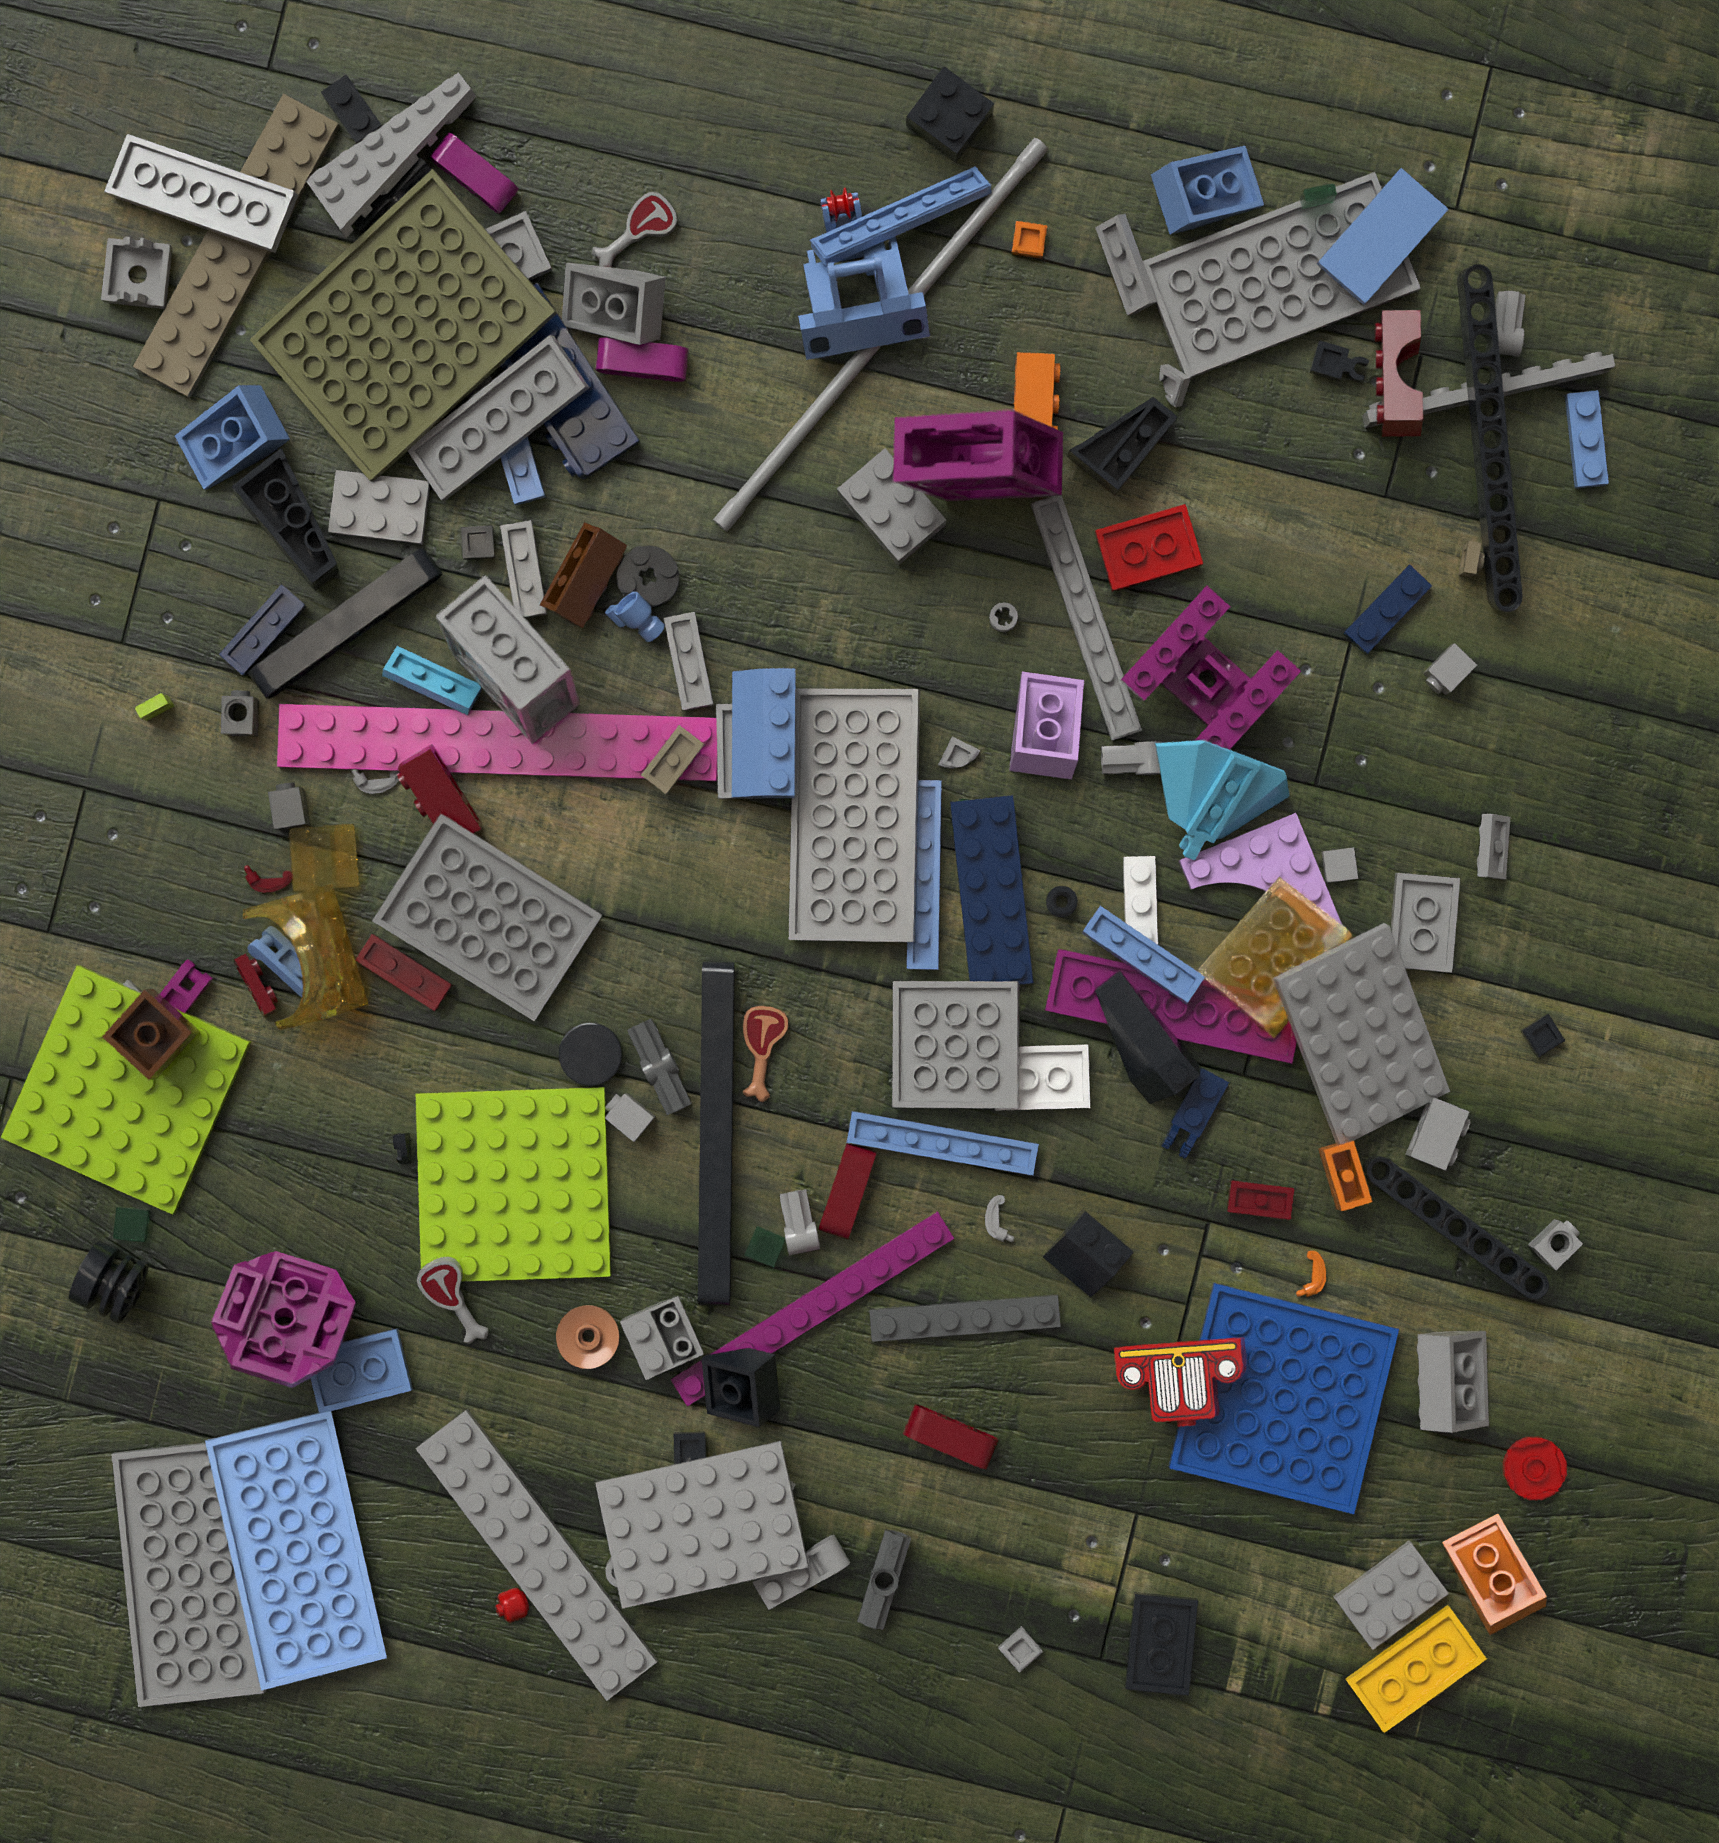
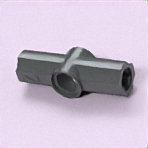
(659, 1066)
(877, 1597)

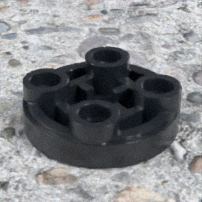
(590, 1054)

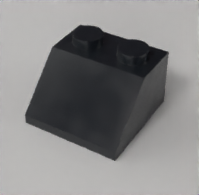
(1088, 1253)
(741, 1385)

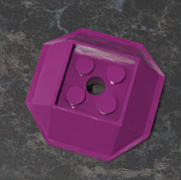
(277, 1288)

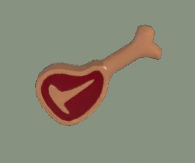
(761, 1030)

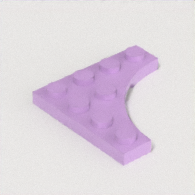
(1261, 858)

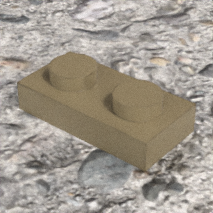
(672, 759)

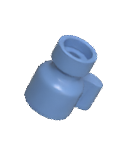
(636, 613)

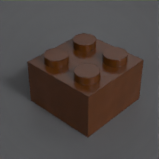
(150, 1034)

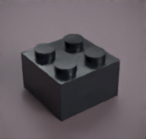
(949, 114)

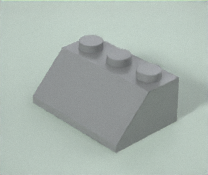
(1453, 1380)

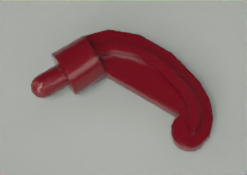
(269, 884)

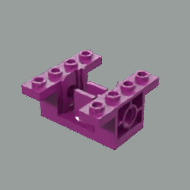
(1184, 653)

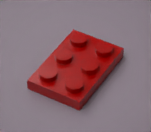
(1148, 547)

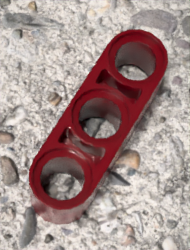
(847, 1191)
(950, 1436)

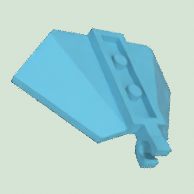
(1215, 790)

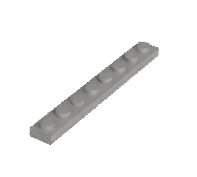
(1531, 379)

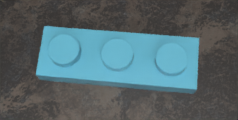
(432, 680)

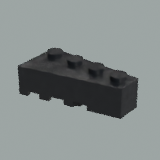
(283, 512)

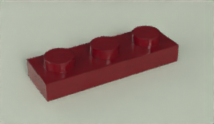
(404, 972)

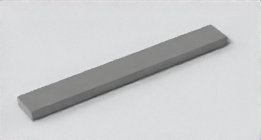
(1086, 617)

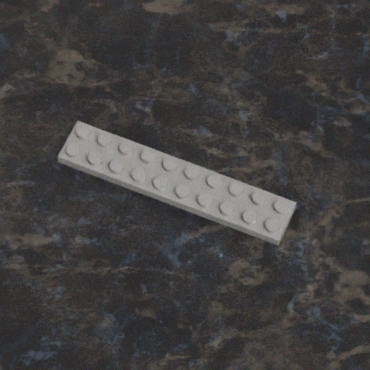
(537, 1554)

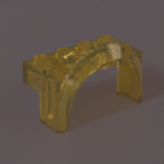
(324, 953)

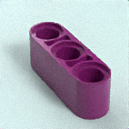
(474, 173)
(642, 361)

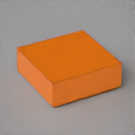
(1029, 239)

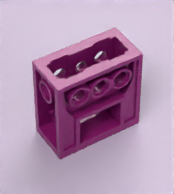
(978, 456)

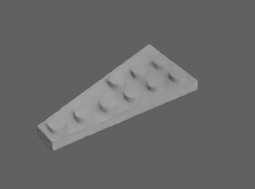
(384, 156)

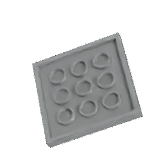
(955, 1044)

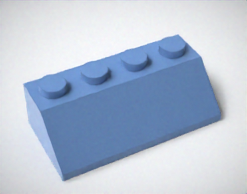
(763, 733)

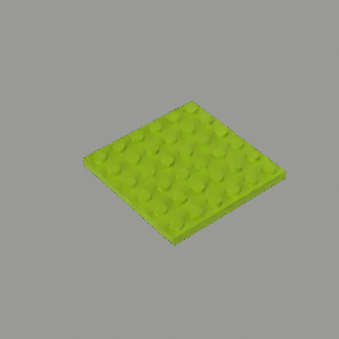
(104, 1116)
(515, 1182)

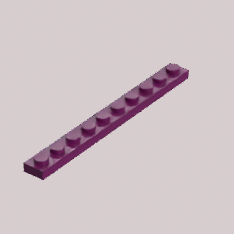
(827, 1298)

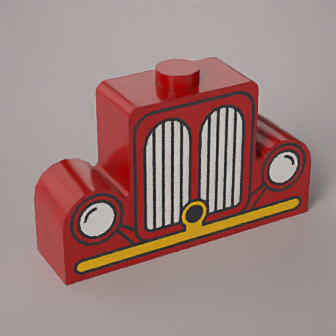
(1182, 1375)

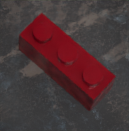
(436, 789)

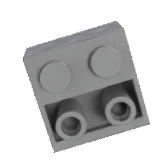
(661, 1337)

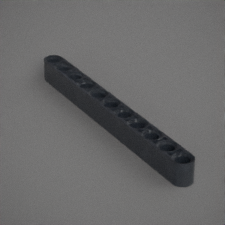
(1497, 424)
(716, 1134)

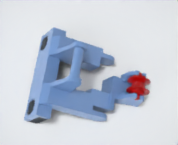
(889, 321)

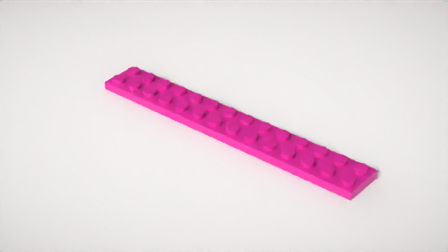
(485, 741)

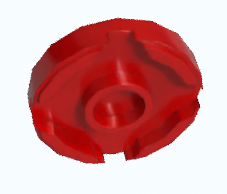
(1534, 1468)

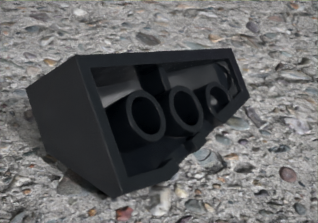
(1148, 1049)

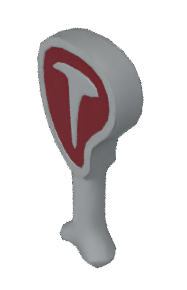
(648, 217)
(441, 1285)

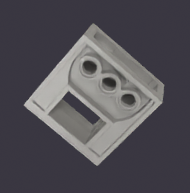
(508, 659)

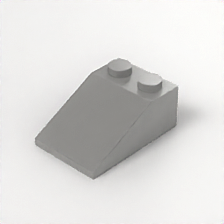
(613, 302)

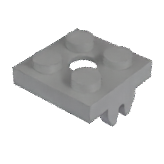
(121, 258)

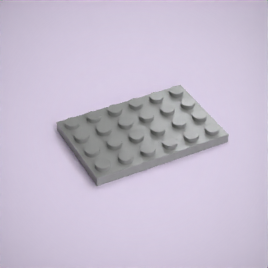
(487, 917)
(1361, 1034)
(701, 1524)

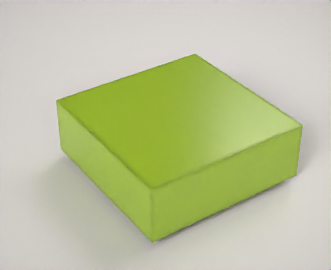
(154, 706)

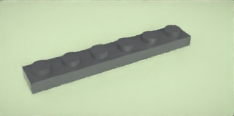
(964, 1318)

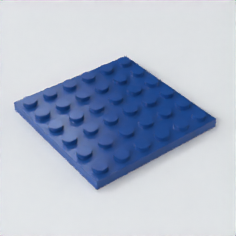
(1301, 1409)

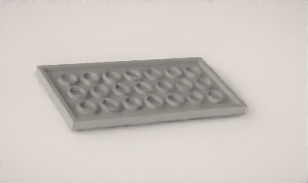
(1263, 282)
(855, 815)
(180, 1579)

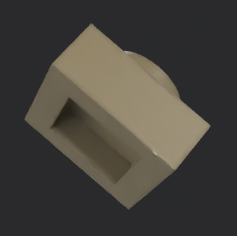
(1471, 559)

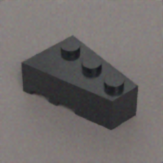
(1120, 448)

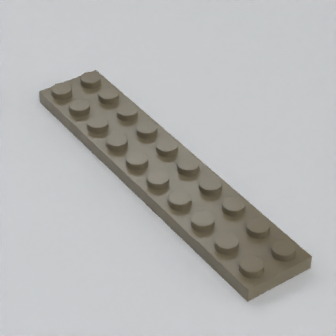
(226, 267)

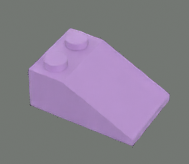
(1047, 725)

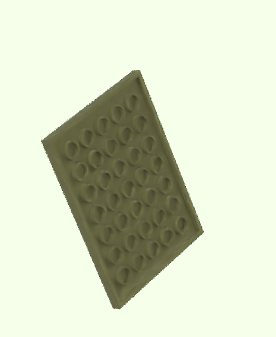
(403, 325)

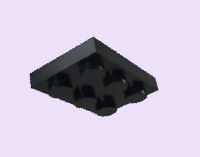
(1161, 1643)

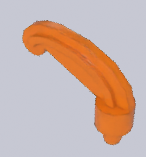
(1318, 1276)

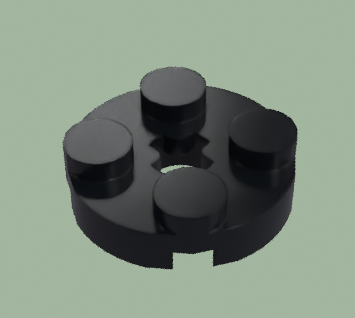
(665, 570)

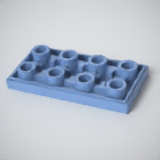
(1382, 236)

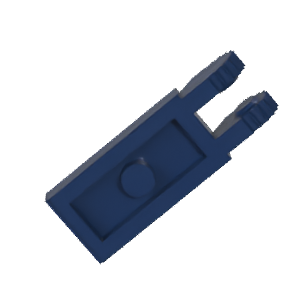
(1196, 1109)

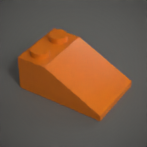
(1495, 1574)

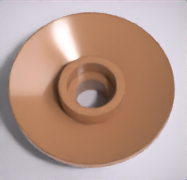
(582, 1352)

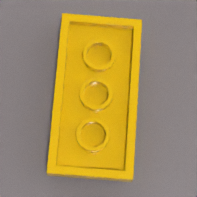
(1416, 1668)

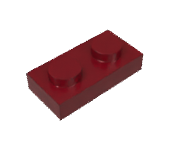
(250, 974)
(1260, 1199)

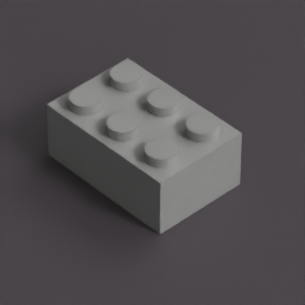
(891, 512)

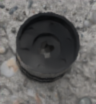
(113, 1284)

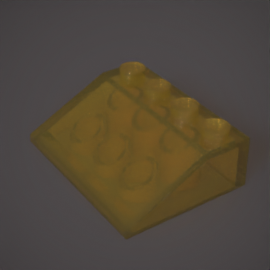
(1268, 941)

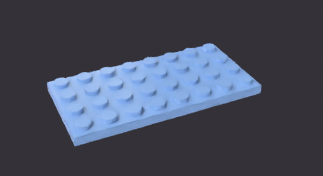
(295, 1549)

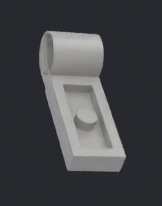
(824, 1561)

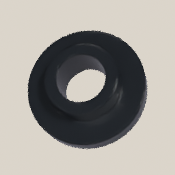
(1061, 891)

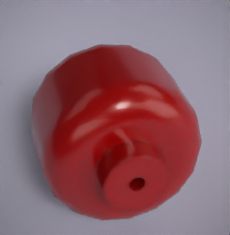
(512, 1605)

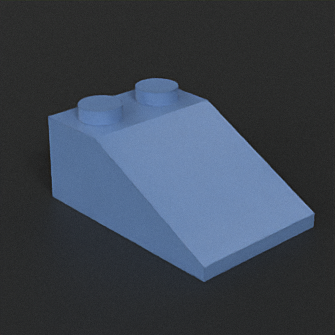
(1206, 189)
(232, 435)

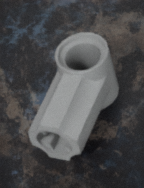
(1509, 317)
(1135, 758)
(800, 1229)

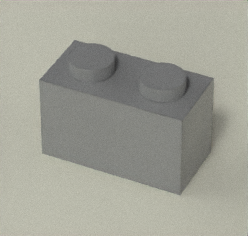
(1438, 1134)

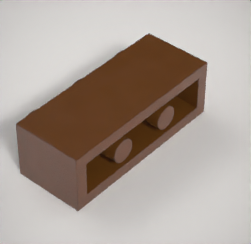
(583, 575)

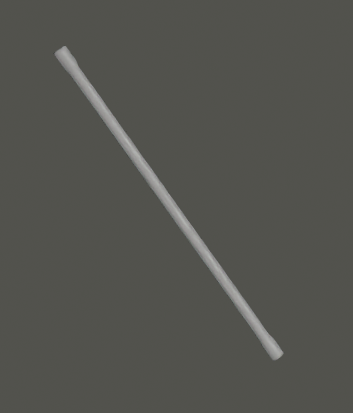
(736, 506)

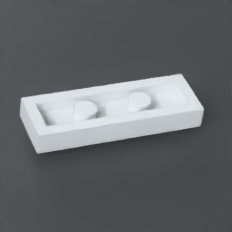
(1140, 895)

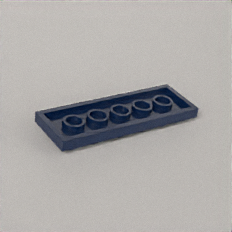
(991, 890)

